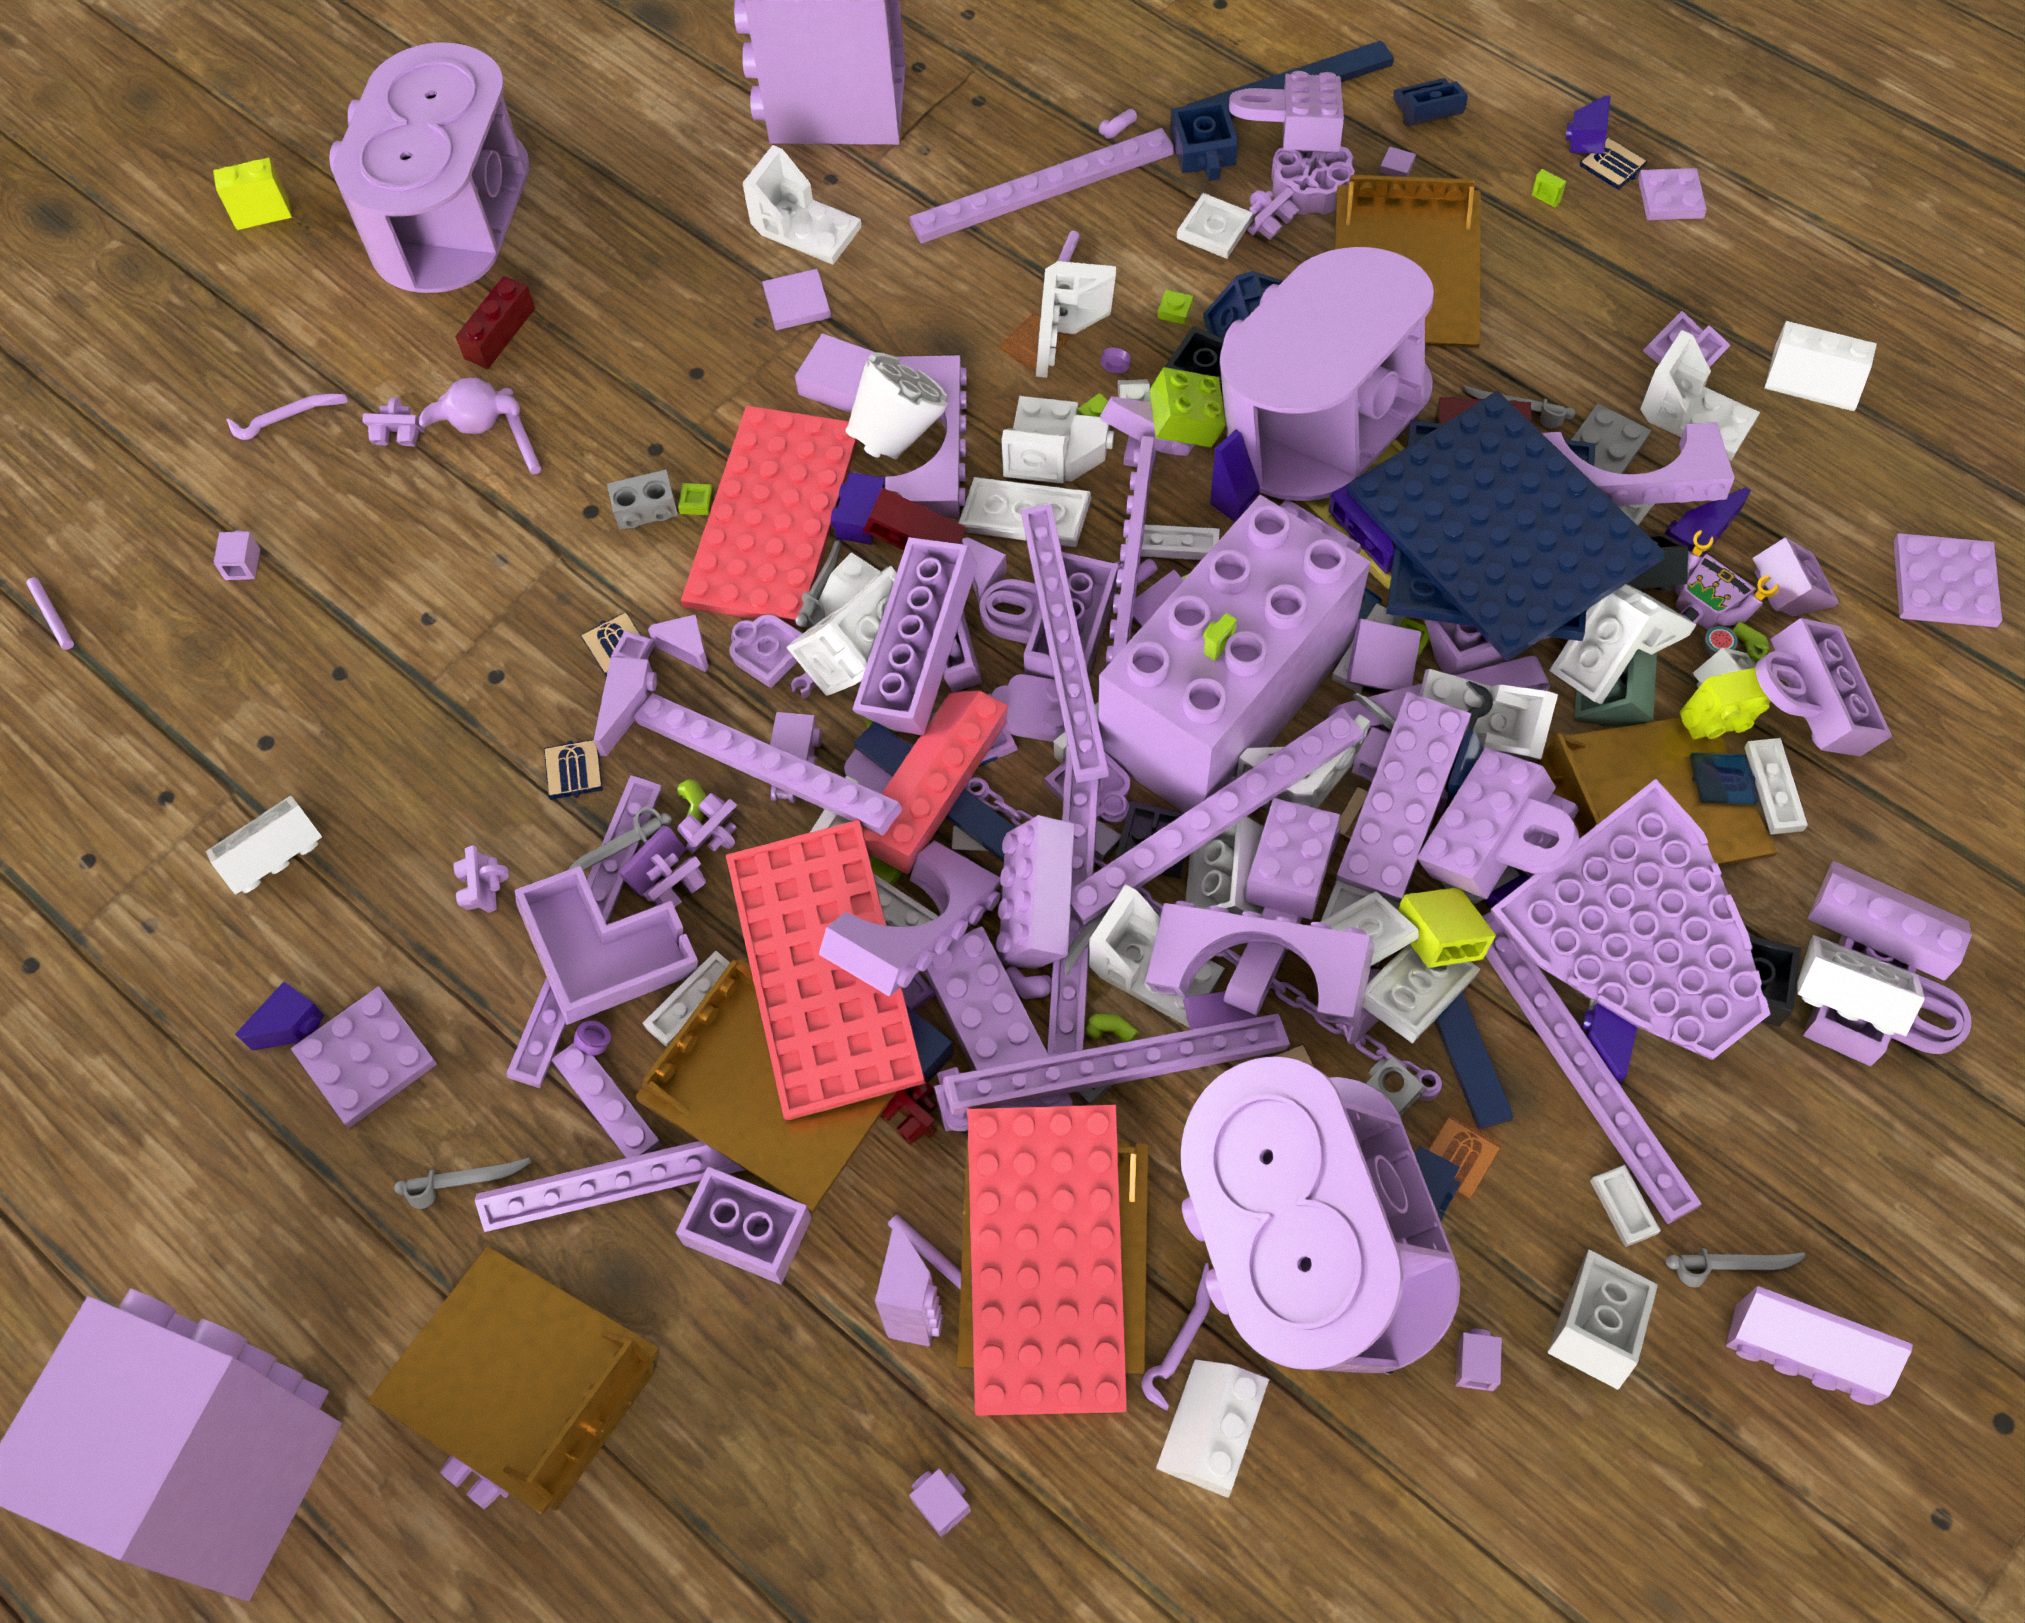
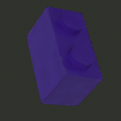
(855, 505)

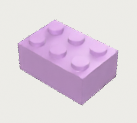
(1292, 858)
(744, 1225)

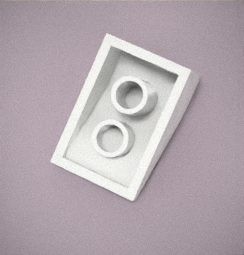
(1604, 1320)

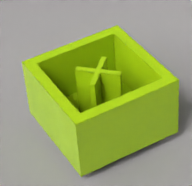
(1187, 407)

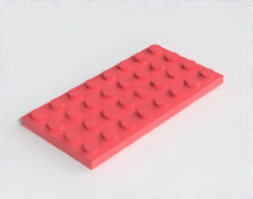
(770, 515)
(824, 1028)
(1046, 1260)

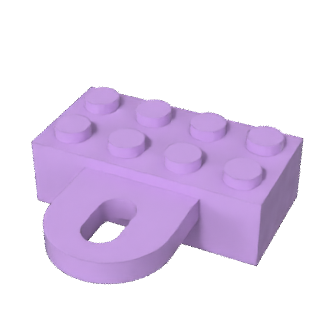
(1307, 107)
(1092, 595)
(1823, 687)
(1492, 823)
(1867, 1044)

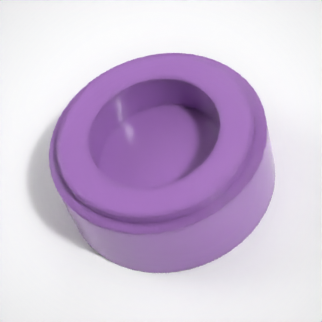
(1115, 360)
(592, 1037)

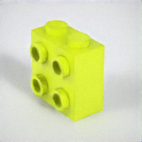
(252, 193)
(1725, 704)
(1447, 927)

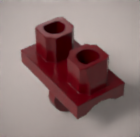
(918, 1120)

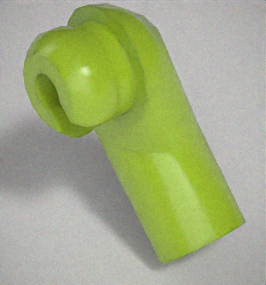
(1755, 642)
(695, 795)
(1110, 1023)

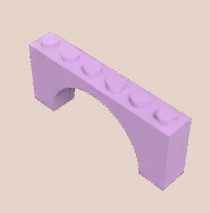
(1697, 474)
(939, 479)
(1193, 935)
(893, 955)

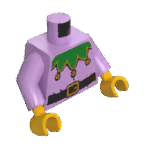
(1715, 593)

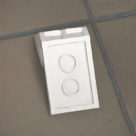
(785, 211)
(1081, 294)
(1680, 397)
(1038, 440)
(1612, 635)
(841, 643)
(1515, 723)
(1315, 787)
(1123, 950)

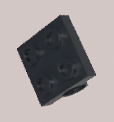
(1143, 822)

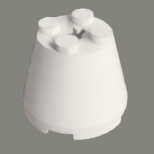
(893, 406)

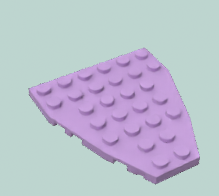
(1645, 927)

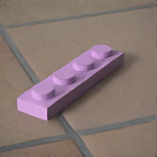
(606, 1102)

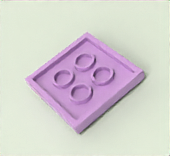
(1947, 580)
(363, 1057)

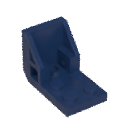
(1237, 301)

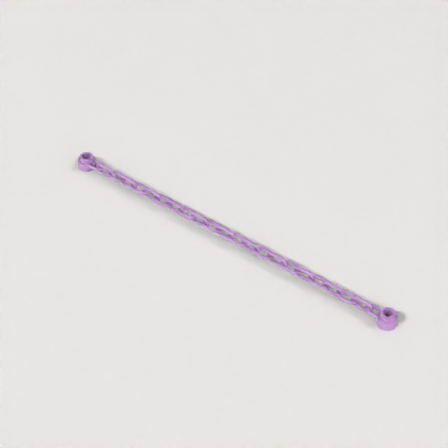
(1279, 987)

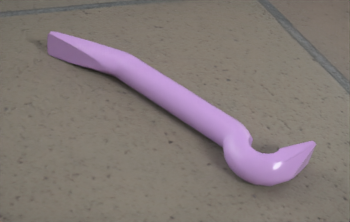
(285, 412)
(1179, 1346)

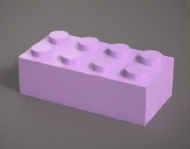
(1036, 893)

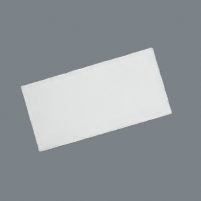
(996, 507)
(1413, 996)

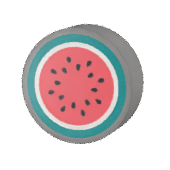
(1718, 638)

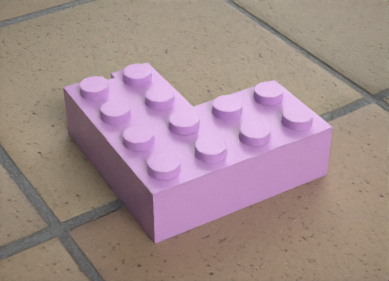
(598, 963)

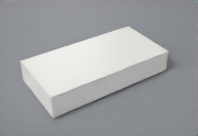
(1625, 1206)

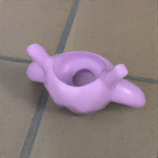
(470, 406)

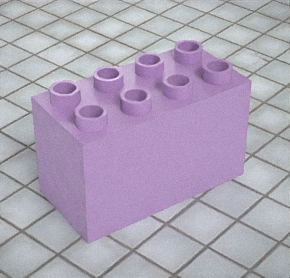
(825, 69)
(1187, 719)
(166, 1444)

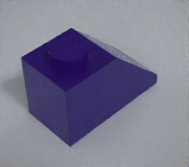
(1589, 127)
(281, 1020)
(1611, 1038)

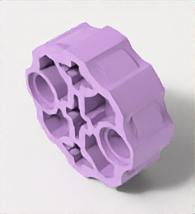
(1311, 177)

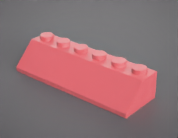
(936, 774)

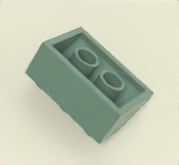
(1629, 699)

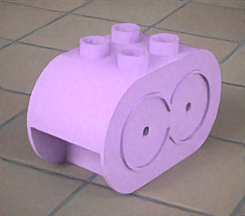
(431, 167)
(1328, 369)
(1316, 1220)

